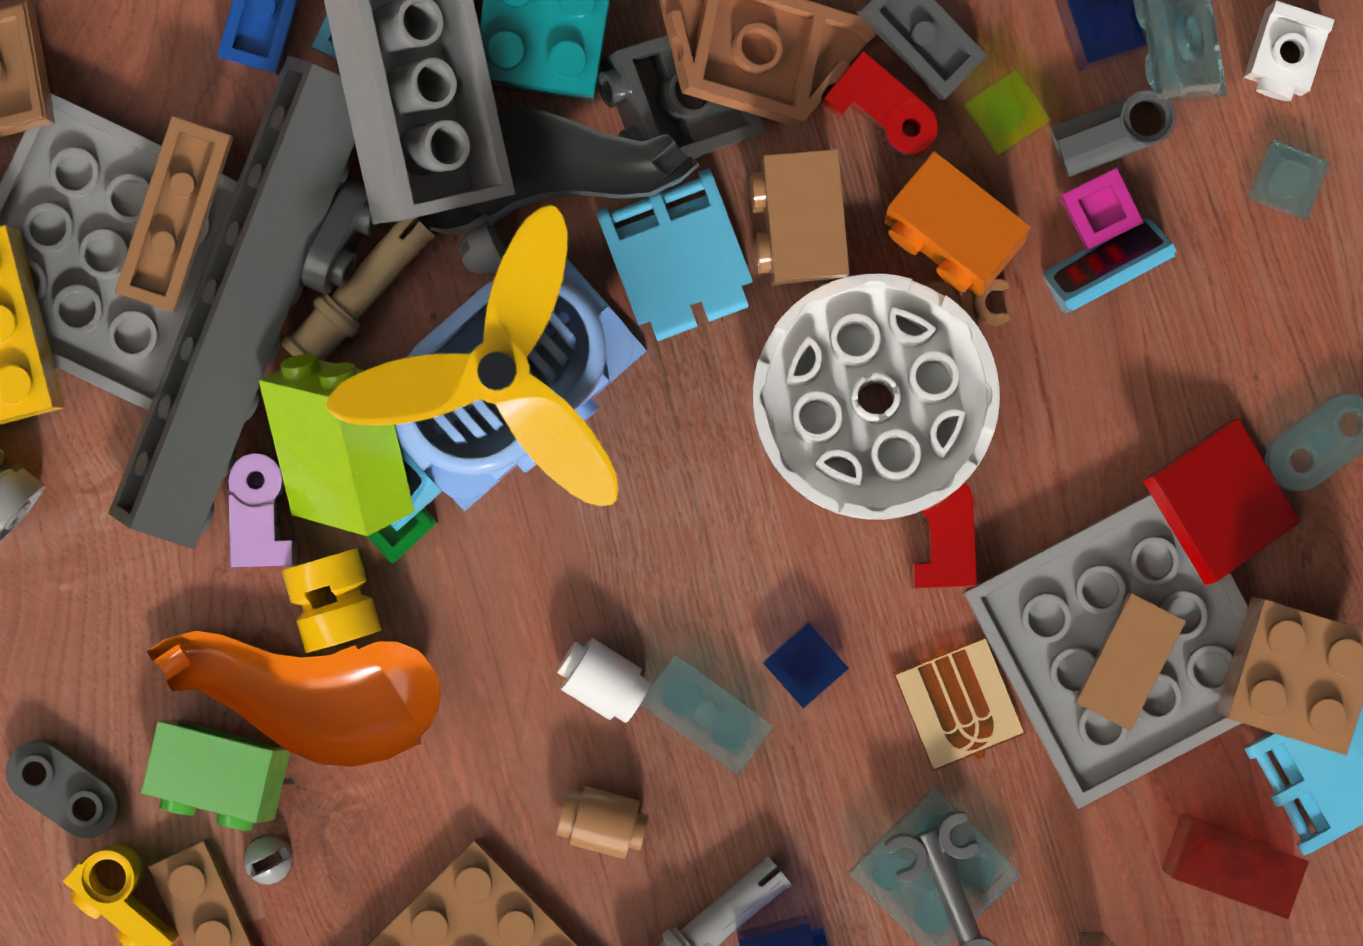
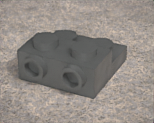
(651, 103)

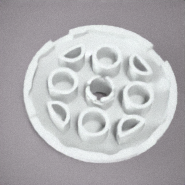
(886, 335)

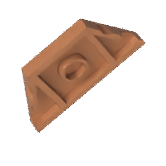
(762, 53)

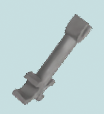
(934, 850)

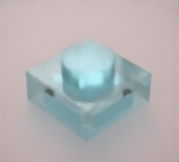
(1288, 180)

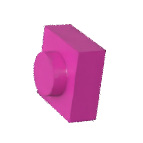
(1101, 209)

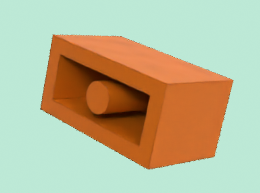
(955, 226)

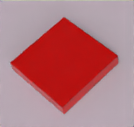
(1221, 501)

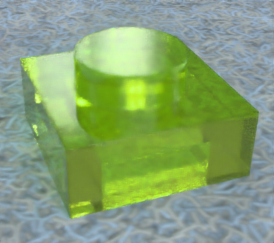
(1006, 112)

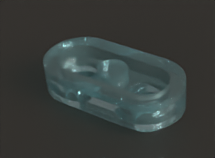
(1322, 440)

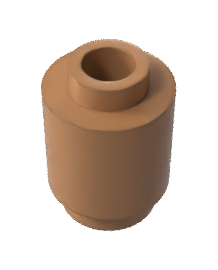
(602, 821)

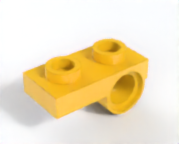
(133, 918)

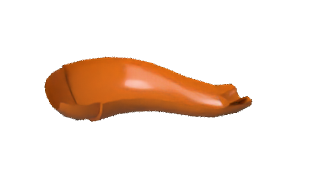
(325, 708)

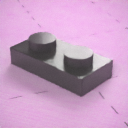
(925, 41)

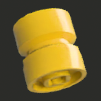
(337, 622)

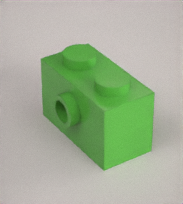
(216, 773)

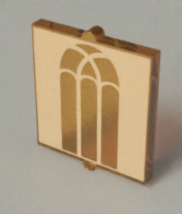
(959, 702)

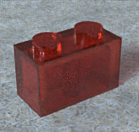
(1235, 865)

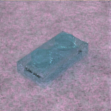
(706, 714)

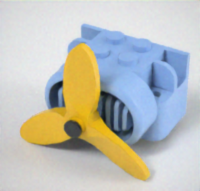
(506, 377)

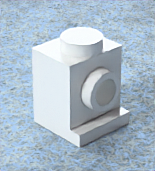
(1280, 25)

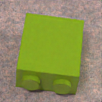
(331, 467)

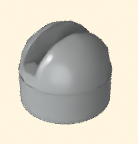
(482, 250)
(261, 849)

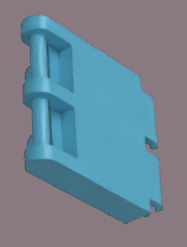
(678, 257)
(1321, 779)

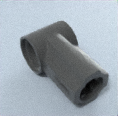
(1107, 133)

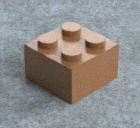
(801, 217)
(1296, 676)

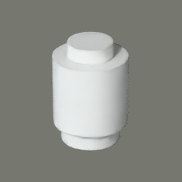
(603, 680)

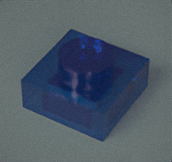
(805, 664)

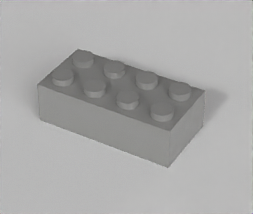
(419, 105)

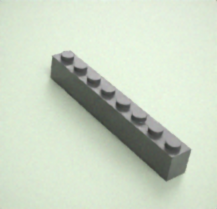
(238, 308)

